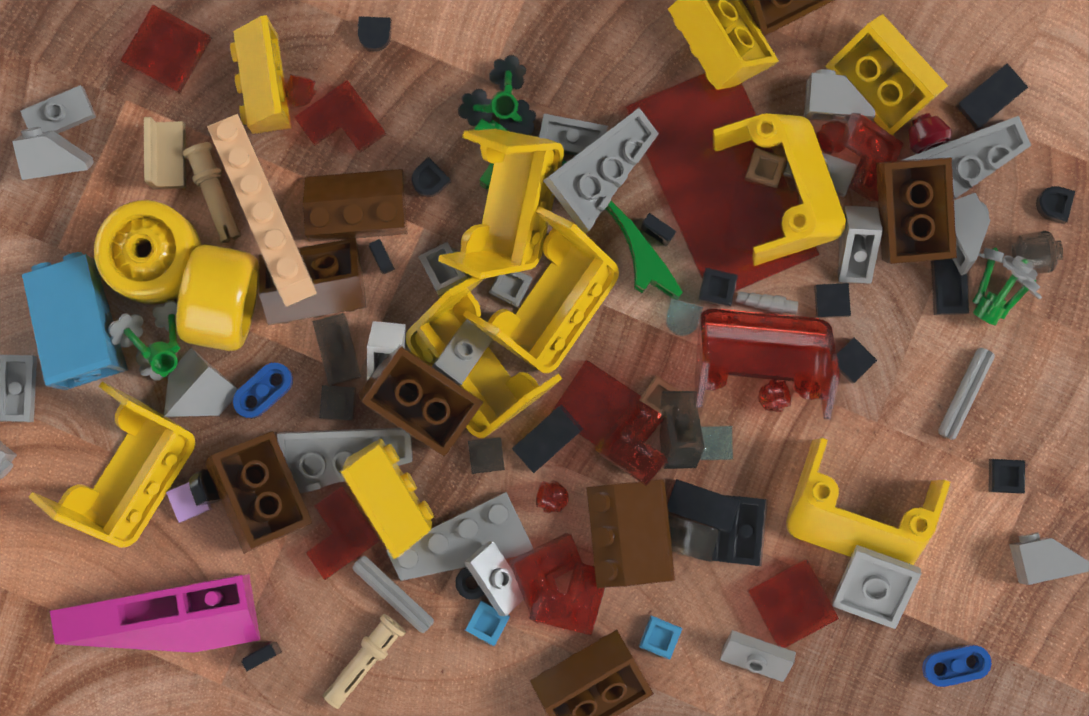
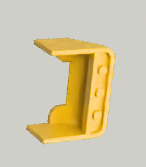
(820, 215)
(510, 227)
(560, 300)
(488, 380)
(133, 479)
(820, 523)

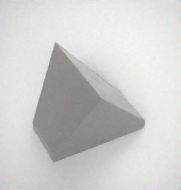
(441, 275)
(197, 388)

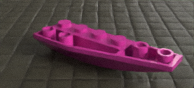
(165, 620)

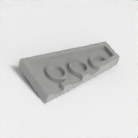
(980, 152)
(595, 174)
(319, 455)
(457, 539)

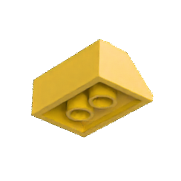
(723, 39)
(888, 73)
(260, 77)
(387, 496)

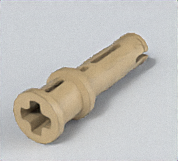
(208, 178)
(373, 649)

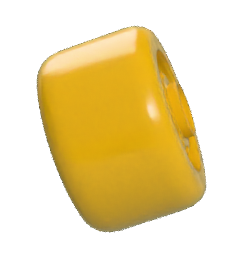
(118, 247)
(217, 297)

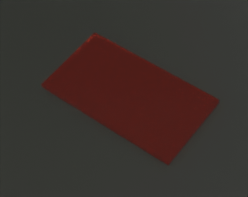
(702, 181)

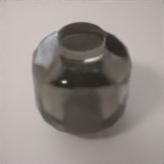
(1039, 249)

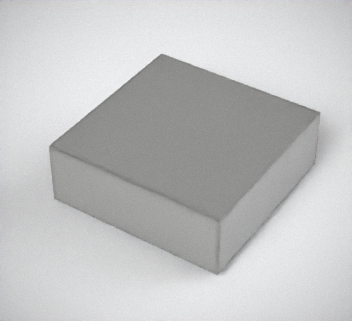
(511, 287)

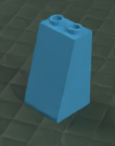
(72, 322)

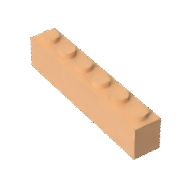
(261, 210)

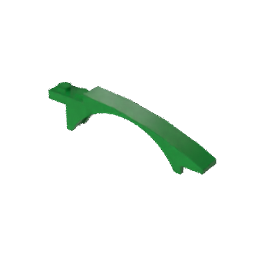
(646, 262)

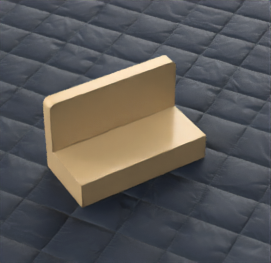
(164, 154)

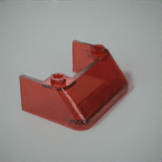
(767, 348)

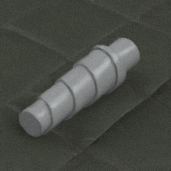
(770, 303)

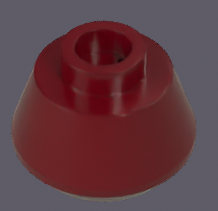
(928, 133)

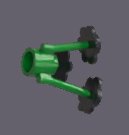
(513, 114)

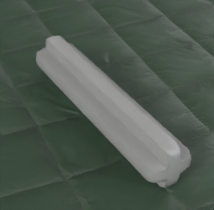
(966, 393)
(393, 594)

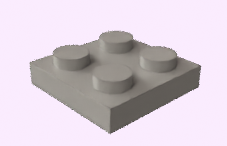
(876, 587)

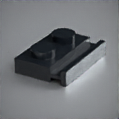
(746, 538)

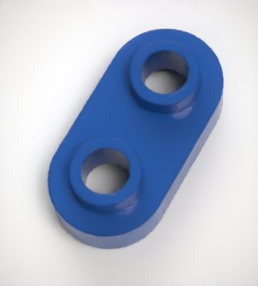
(263, 390)
(955, 665)

